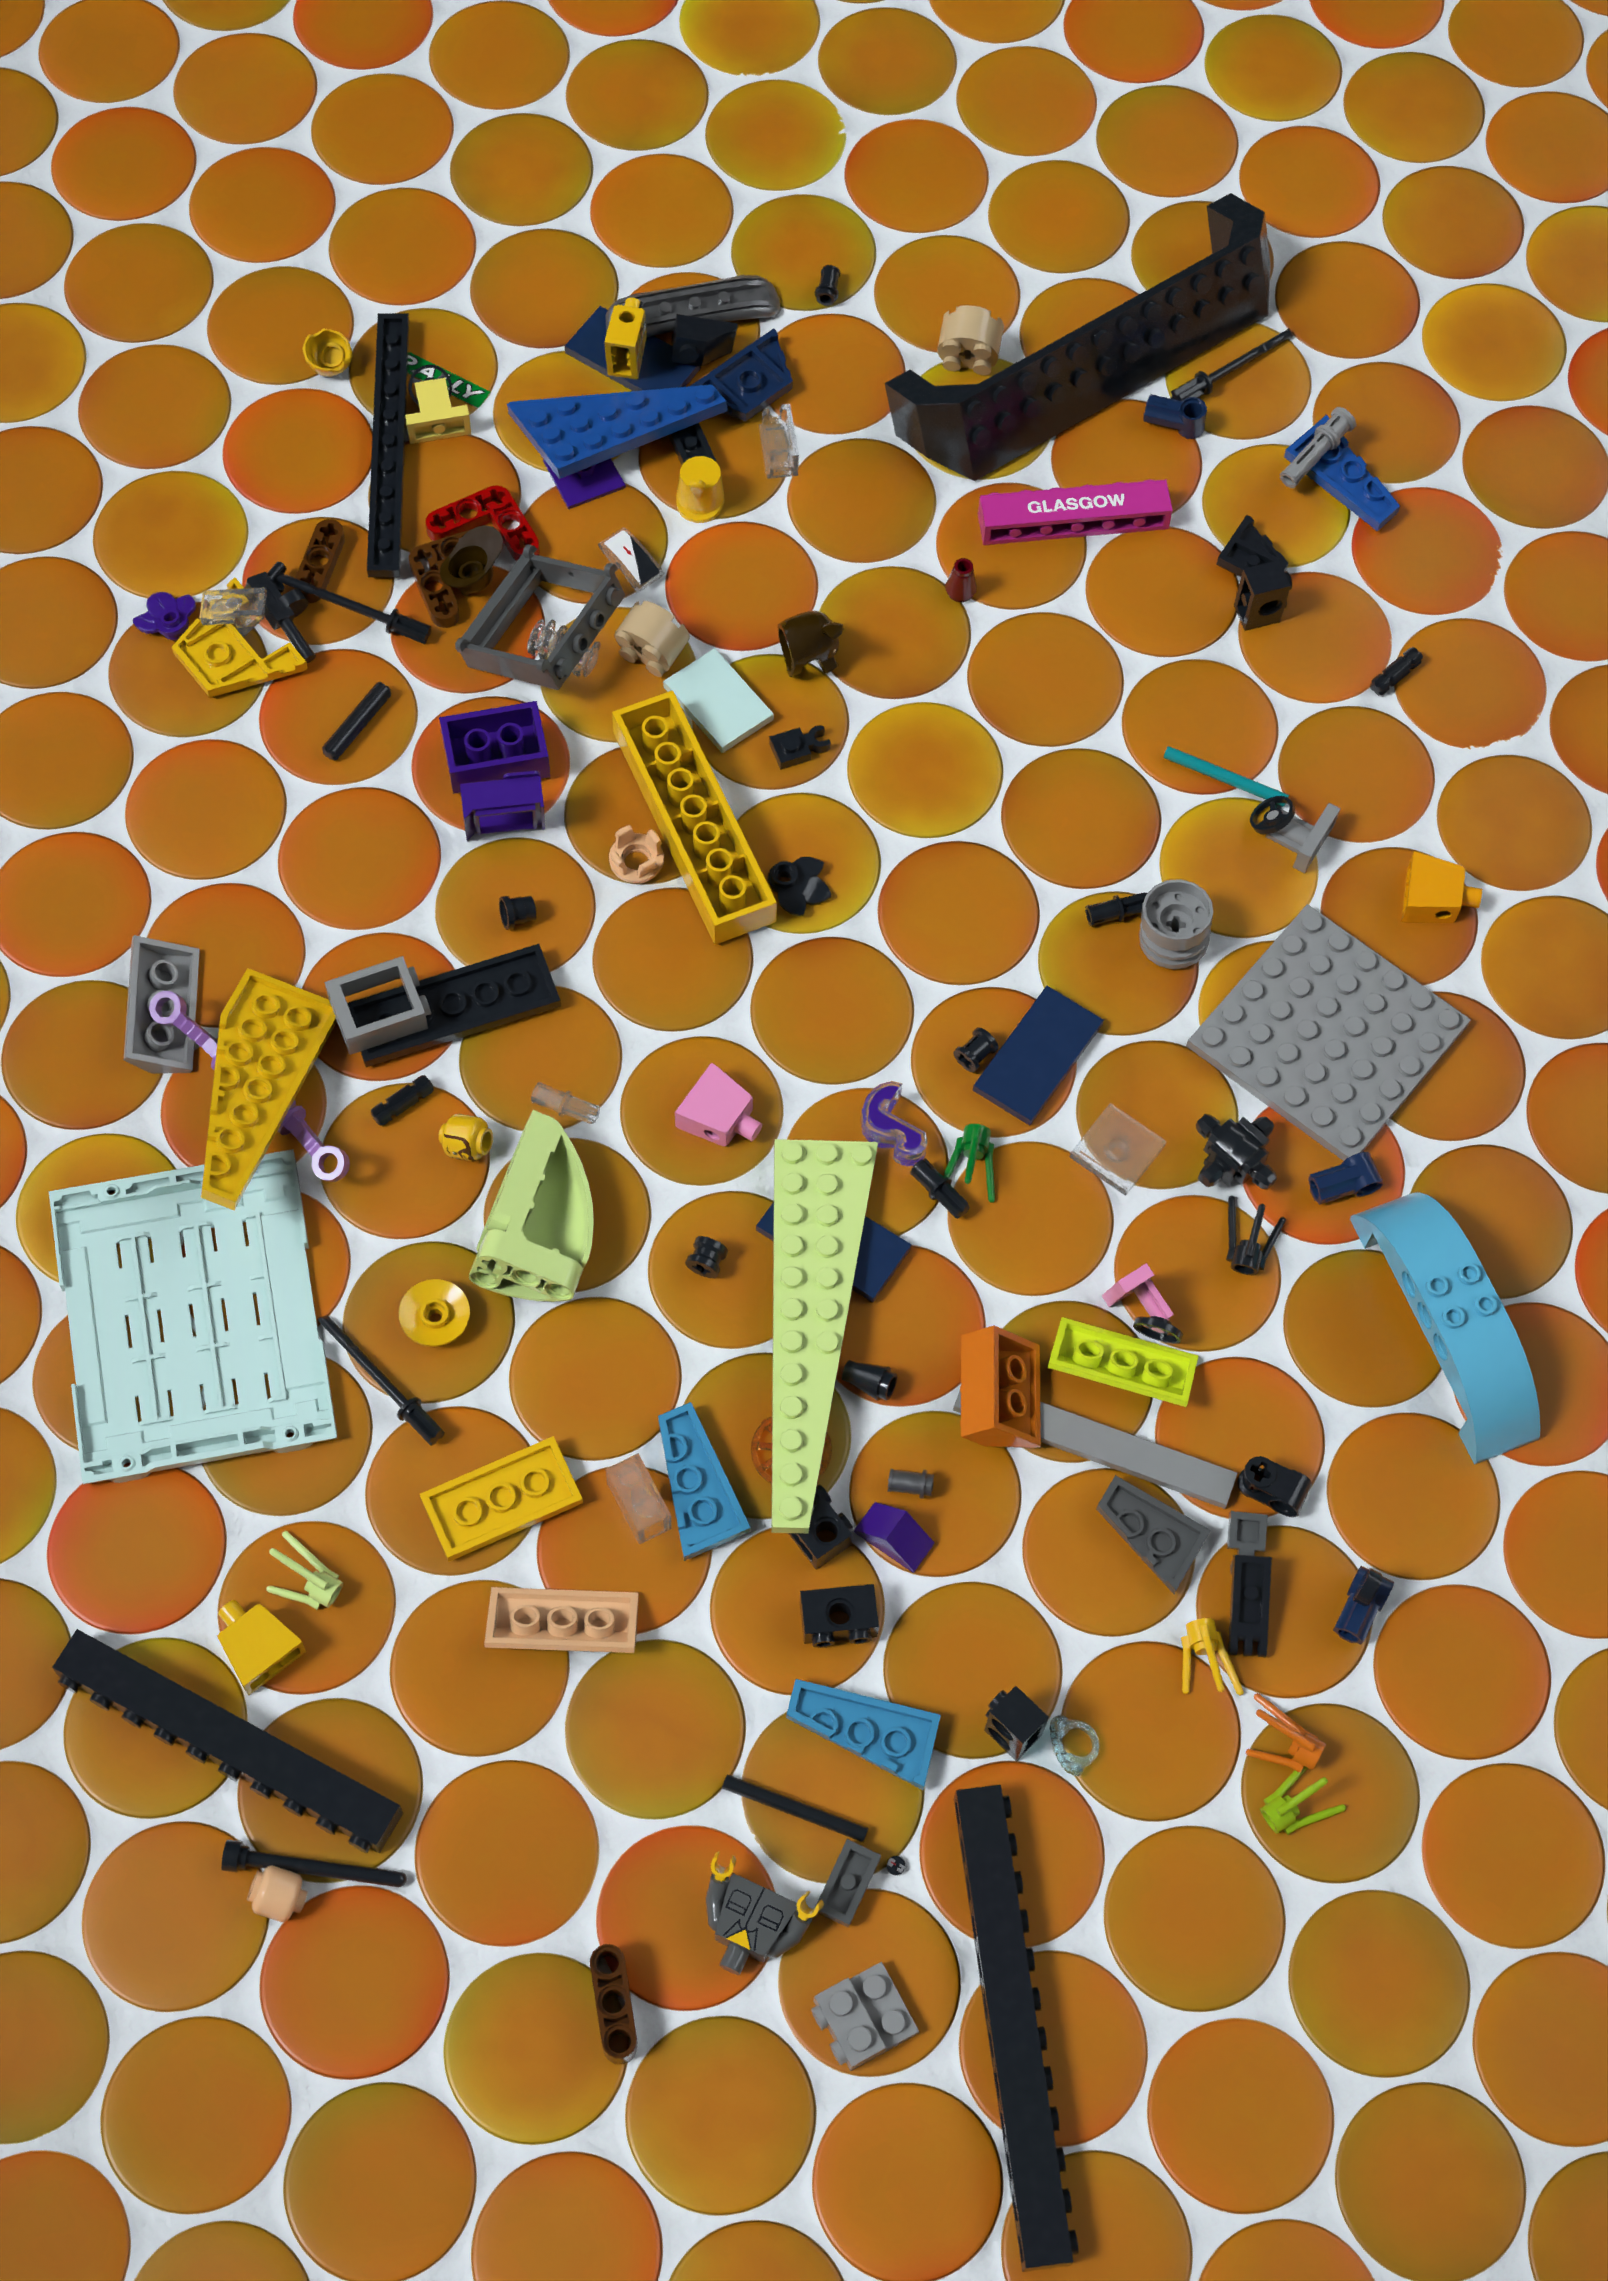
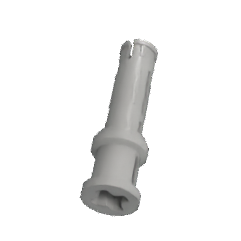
(1326, 438)

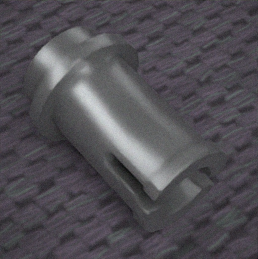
(911, 1482)

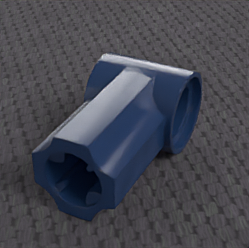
(1185, 415)
(1354, 1176)
(1356, 1619)

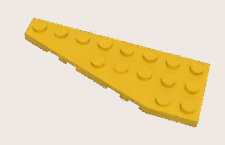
(262, 1059)

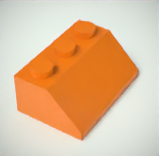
(1000, 1389)

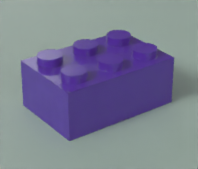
(494, 743)

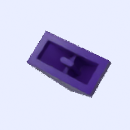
(895, 1535)

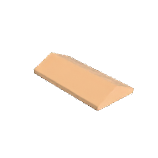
(562, 1620)

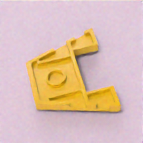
(225, 661)

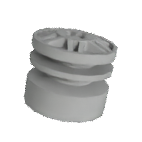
(1175, 924)

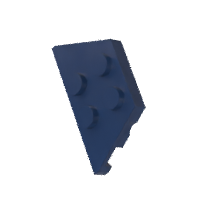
(752, 377)

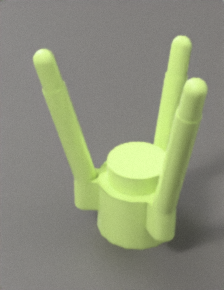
(322, 1586)

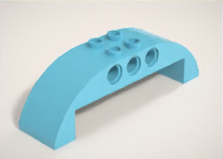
(1459, 1319)

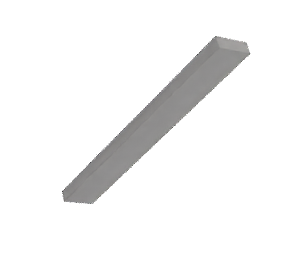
(1133, 1455)

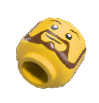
(466, 1137)

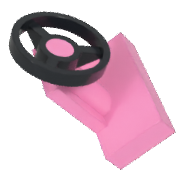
(1153, 1302)

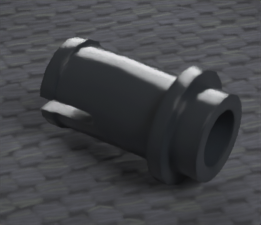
(827, 290)

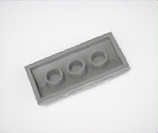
(153, 969)

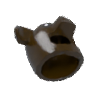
(809, 638)

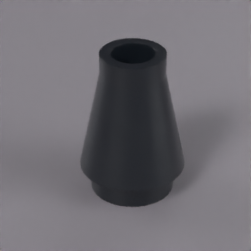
(871, 1379)

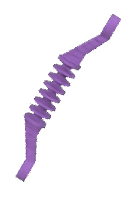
(294, 1119)

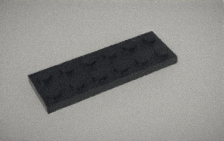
(463, 1002)

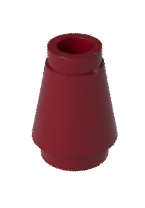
(961, 582)

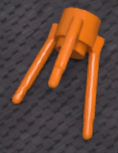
(1305, 1745)

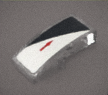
(631, 559)

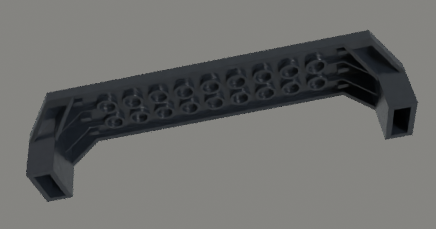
(1092, 367)

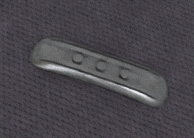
(718, 300)

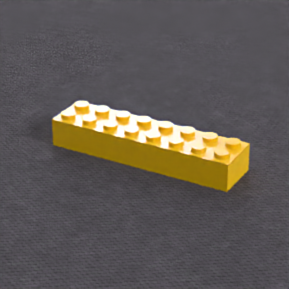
(694, 817)

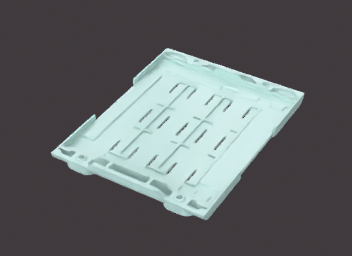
(102, 1295)

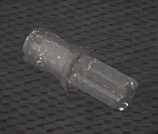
(565, 1103)

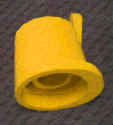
(700, 490)

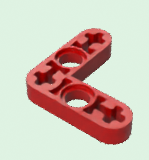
(494, 513)

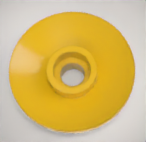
(430, 1298)

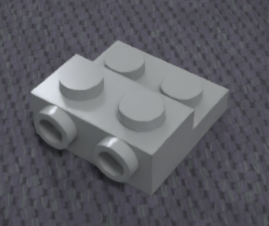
(863, 2017)

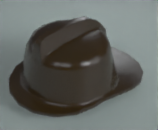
(472, 560)

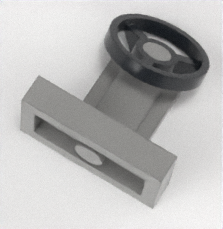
(1293, 832)

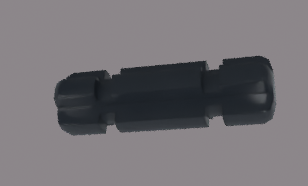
(1396, 671)
(402, 1100)

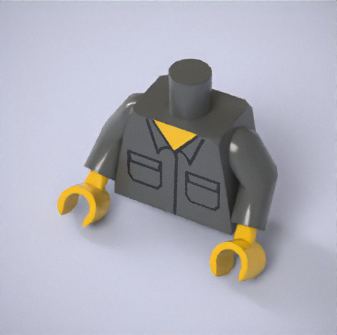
(752, 1918)

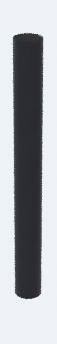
(795, 1808)

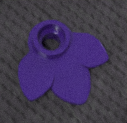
(166, 615)

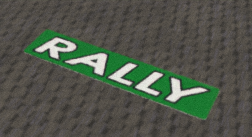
(461, 387)

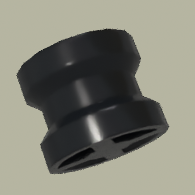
(706, 1257)

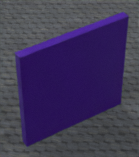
(588, 483)

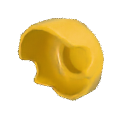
(327, 352)

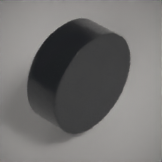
(1368, 1587)

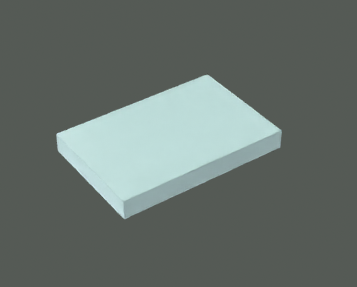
(718, 700)

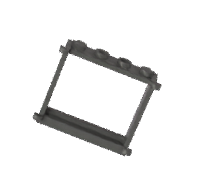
(510, 597)

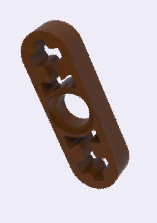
(317, 548)

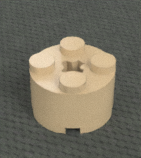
(970, 339)
(651, 637)

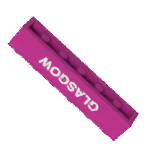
(1074, 512)

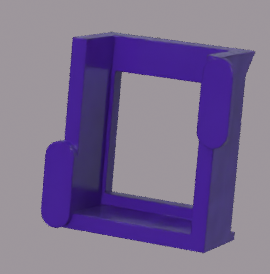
(503, 804)

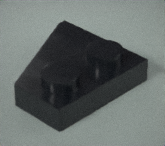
(1248, 549)

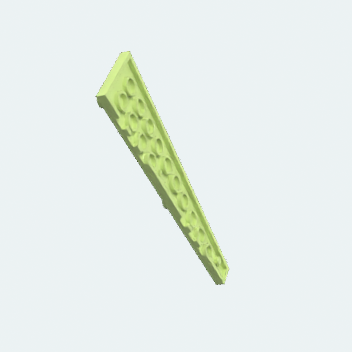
(816, 1245)

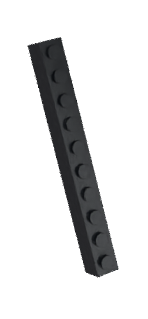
(227, 1741)

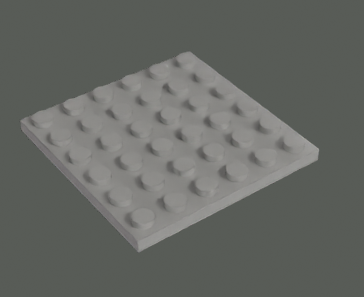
(1328, 1033)

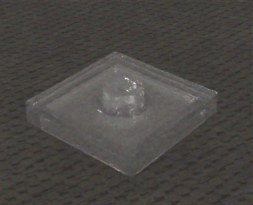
(1117, 1149)

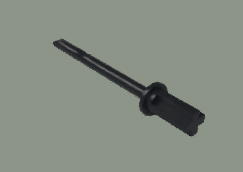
(1202, 382)
(395, 622)
(410, 1409)

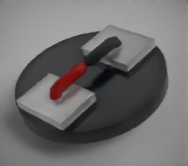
(895, 1865)

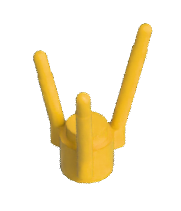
(1205, 1641)

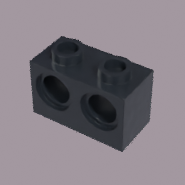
(824, 1518)
(1015, 1722)

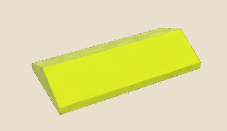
(1123, 1361)

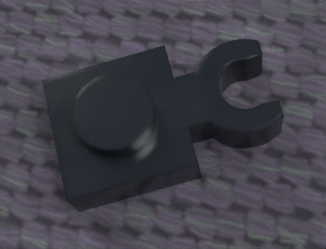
(795, 748)

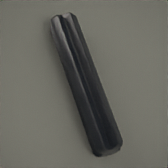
(356, 721)

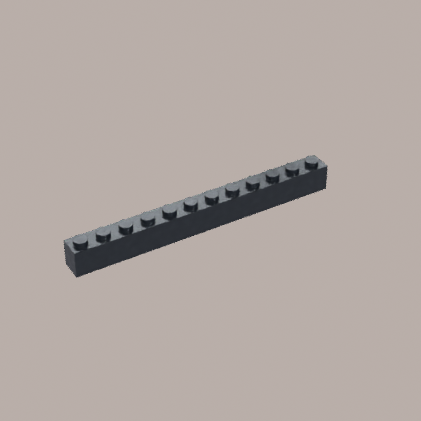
(1013, 2030)

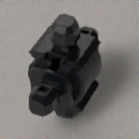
(1236, 1151)

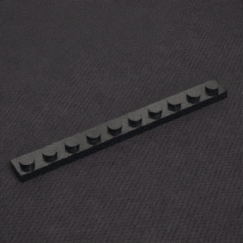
(388, 446)

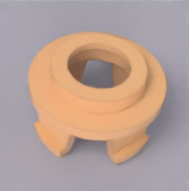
(630, 842)

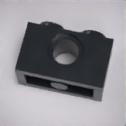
(1262, 595)
(855, 1601)

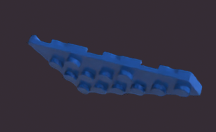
(597, 427)

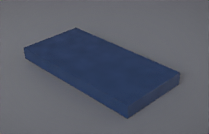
(656, 364)
(1038, 1055)
(877, 1257)

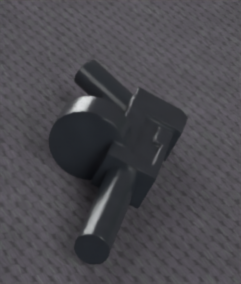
(283, 608)

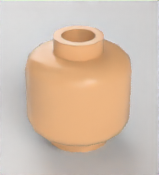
(277, 1893)

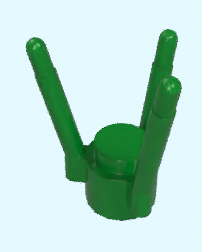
(974, 1145)

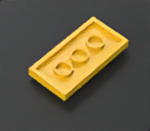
(501, 1498)

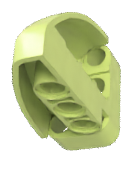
(539, 1221)

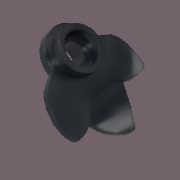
(803, 884)

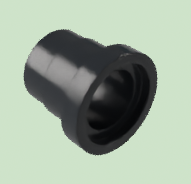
(516, 910)

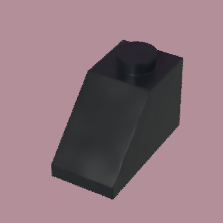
(701, 340)

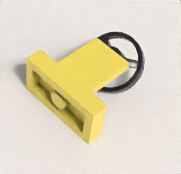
(436, 416)

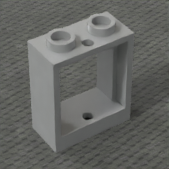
(386, 1029)

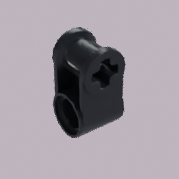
(1277, 1487)

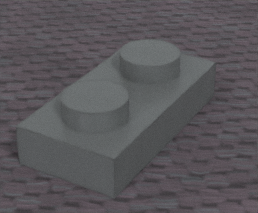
(848, 1882)

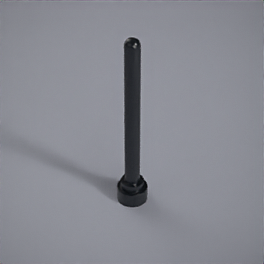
(239, 1857)

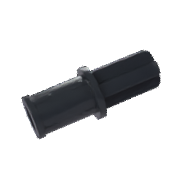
(1114, 909)
(939, 1188)

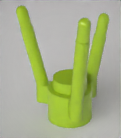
(1282, 1812)

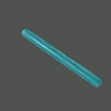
(1222, 774)

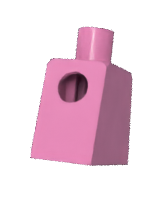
(717, 1109)

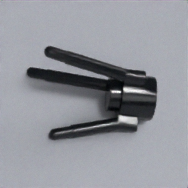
(1247, 1256)

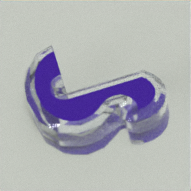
(889, 1130)

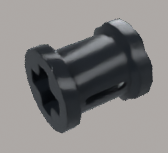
(976, 1049)

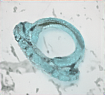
(1072, 1764)

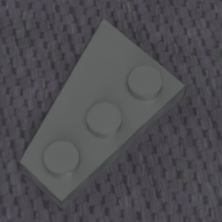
(1153, 1530)

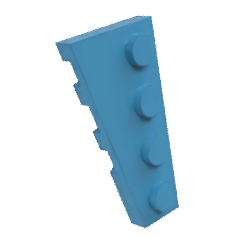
(699, 1487)
(873, 1729)

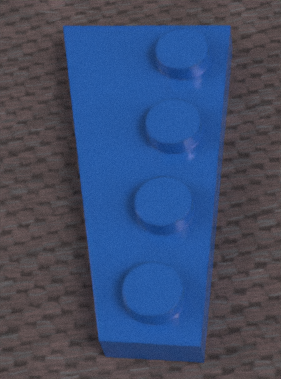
(1348, 480)

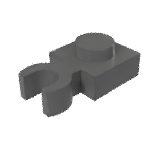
(1246, 1533)

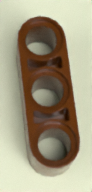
(605, 1986)

